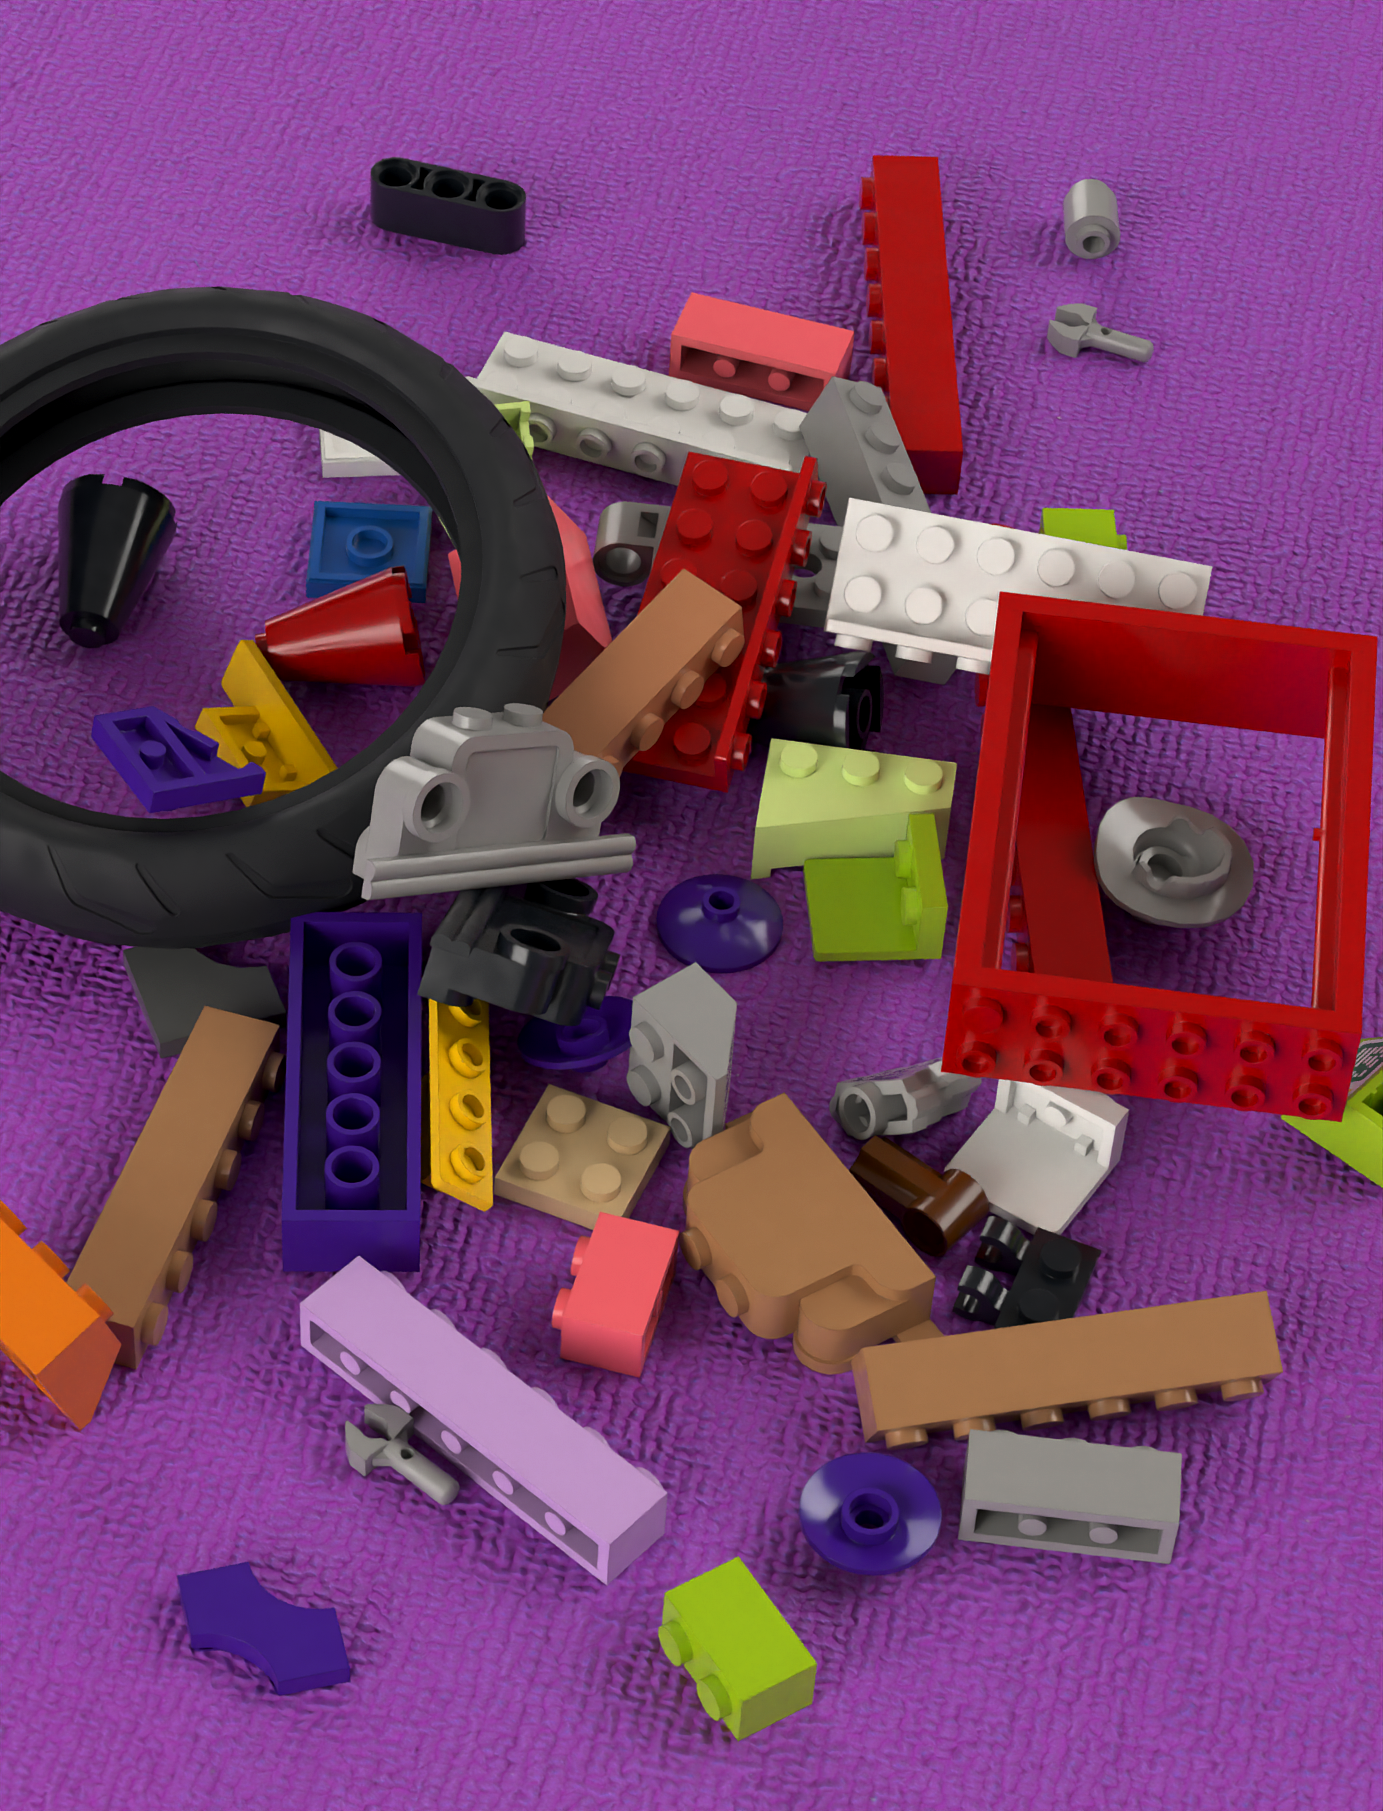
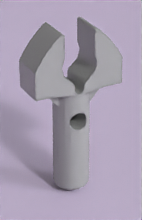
(1077, 328)
(397, 1427)

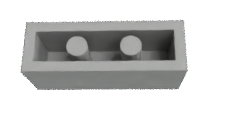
(1070, 1496)

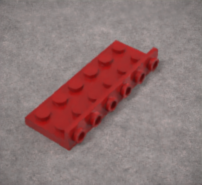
(743, 536)

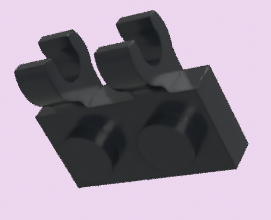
(1048, 1282)

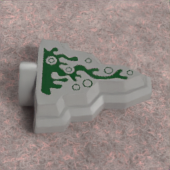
(900, 1099)

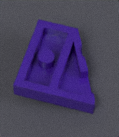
(169, 763)

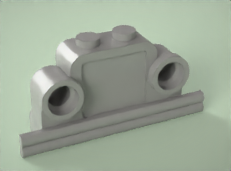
(489, 807)

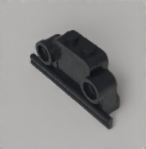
(523, 951)

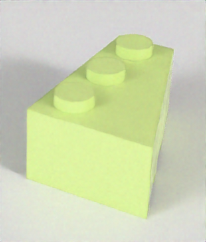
(843, 803)

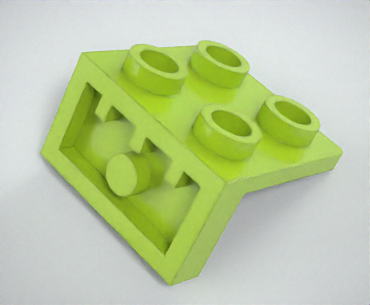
(880, 904)

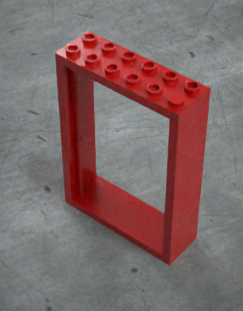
(1146, 1037)

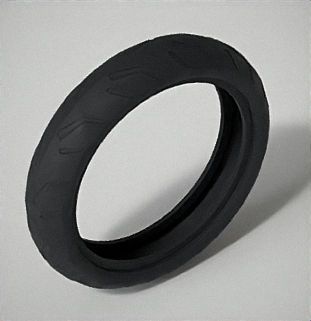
(360, 380)

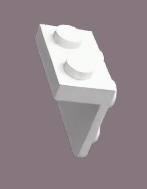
(1043, 1152)

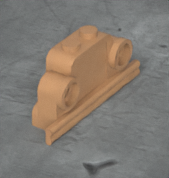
(800, 1242)

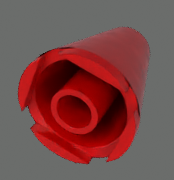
(349, 635)

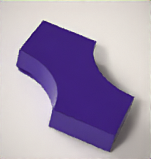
(237, 1615)

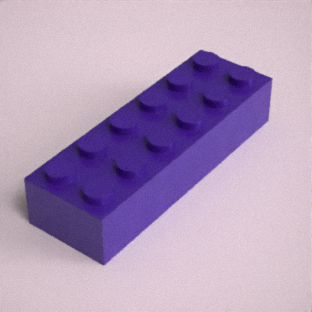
(353, 1092)

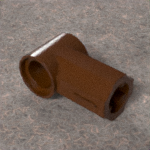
(932, 1206)

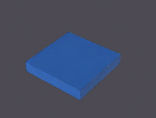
(365, 538)

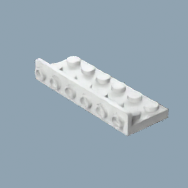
(635, 415)
(939, 578)

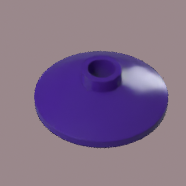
(719, 923)
(579, 1047)
(874, 1492)

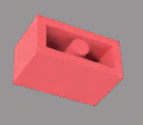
(616, 1294)

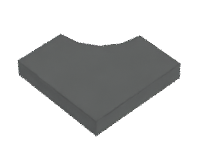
(180, 982)

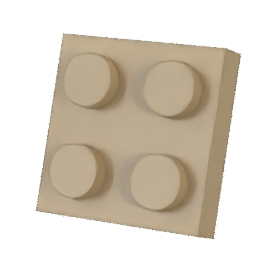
(581, 1158)

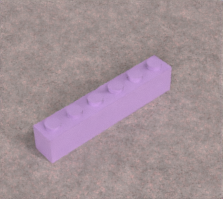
(485, 1419)

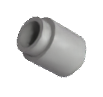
(1091, 219)

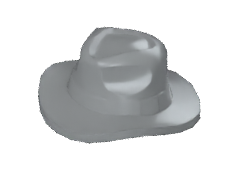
(1171, 863)

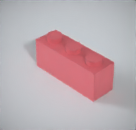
(757, 351)

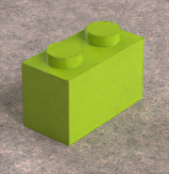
(737, 1649)

